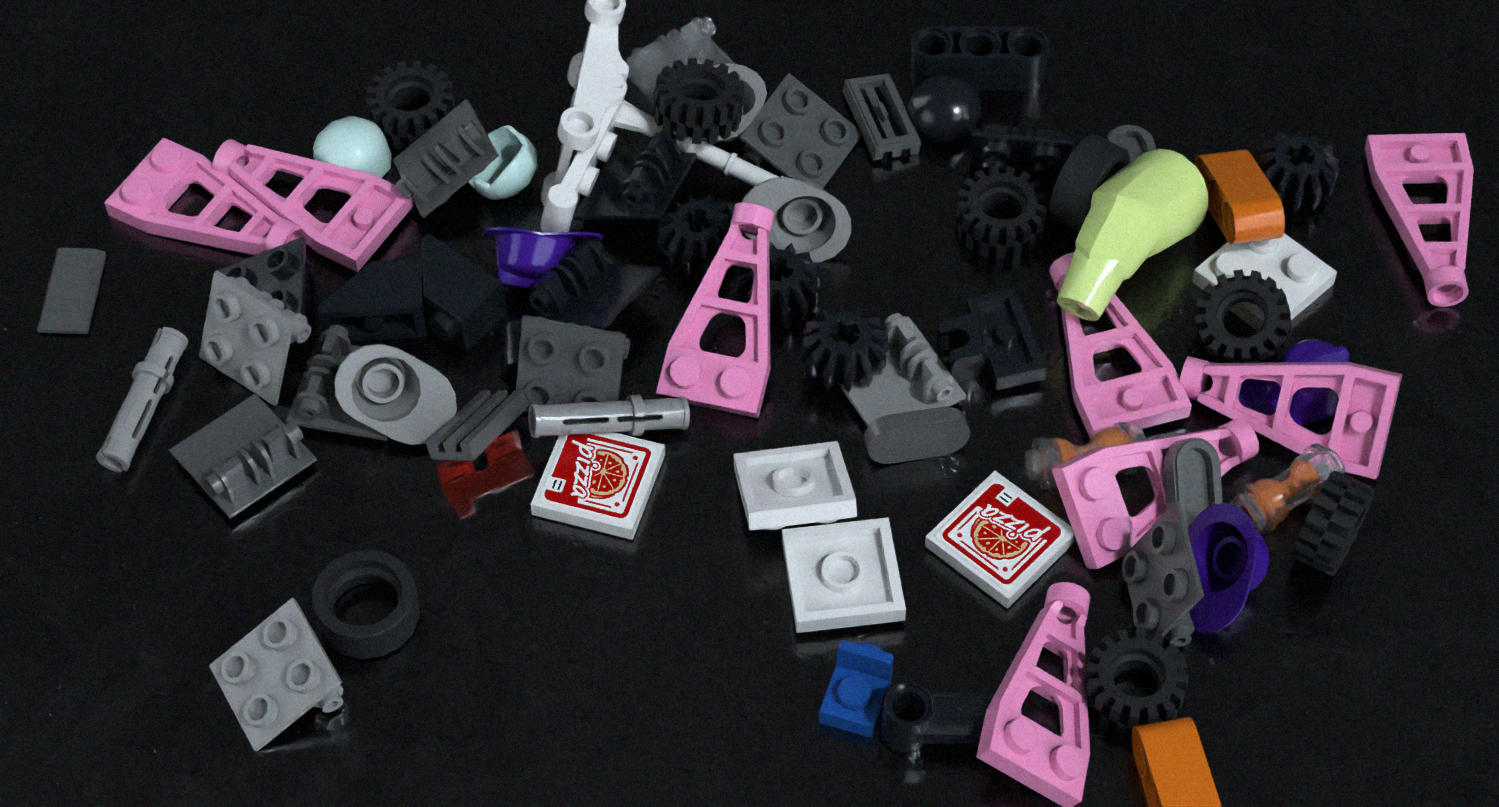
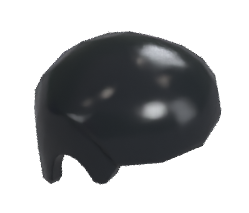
(944, 108)

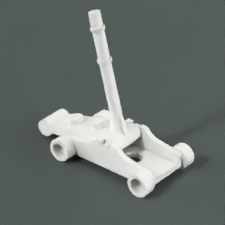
(597, 110)

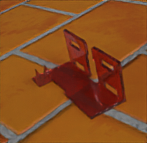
(496, 477)

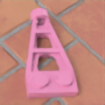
(1427, 159)
(165, 175)
(353, 232)
(717, 379)
(1138, 398)
(1361, 417)
(1095, 500)
(1020, 746)

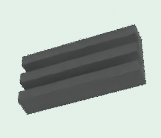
(890, 143)
(477, 425)

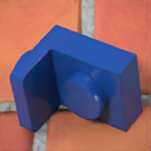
(857, 688)

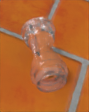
(1054, 451)
(1271, 499)

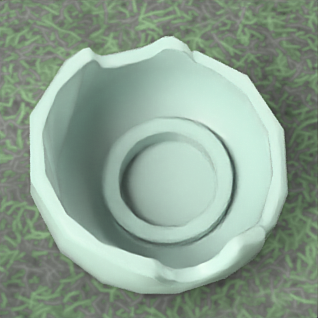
(354, 145)
(512, 167)

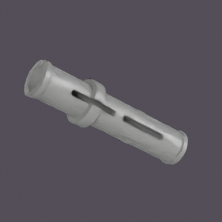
(151, 381)
(611, 416)

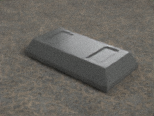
(72, 291)

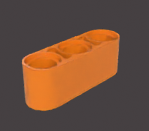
(1241, 197)
(1173, 764)

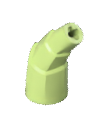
(1130, 219)

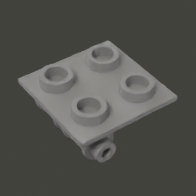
(250, 335)
(911, 379)
(277, 675)

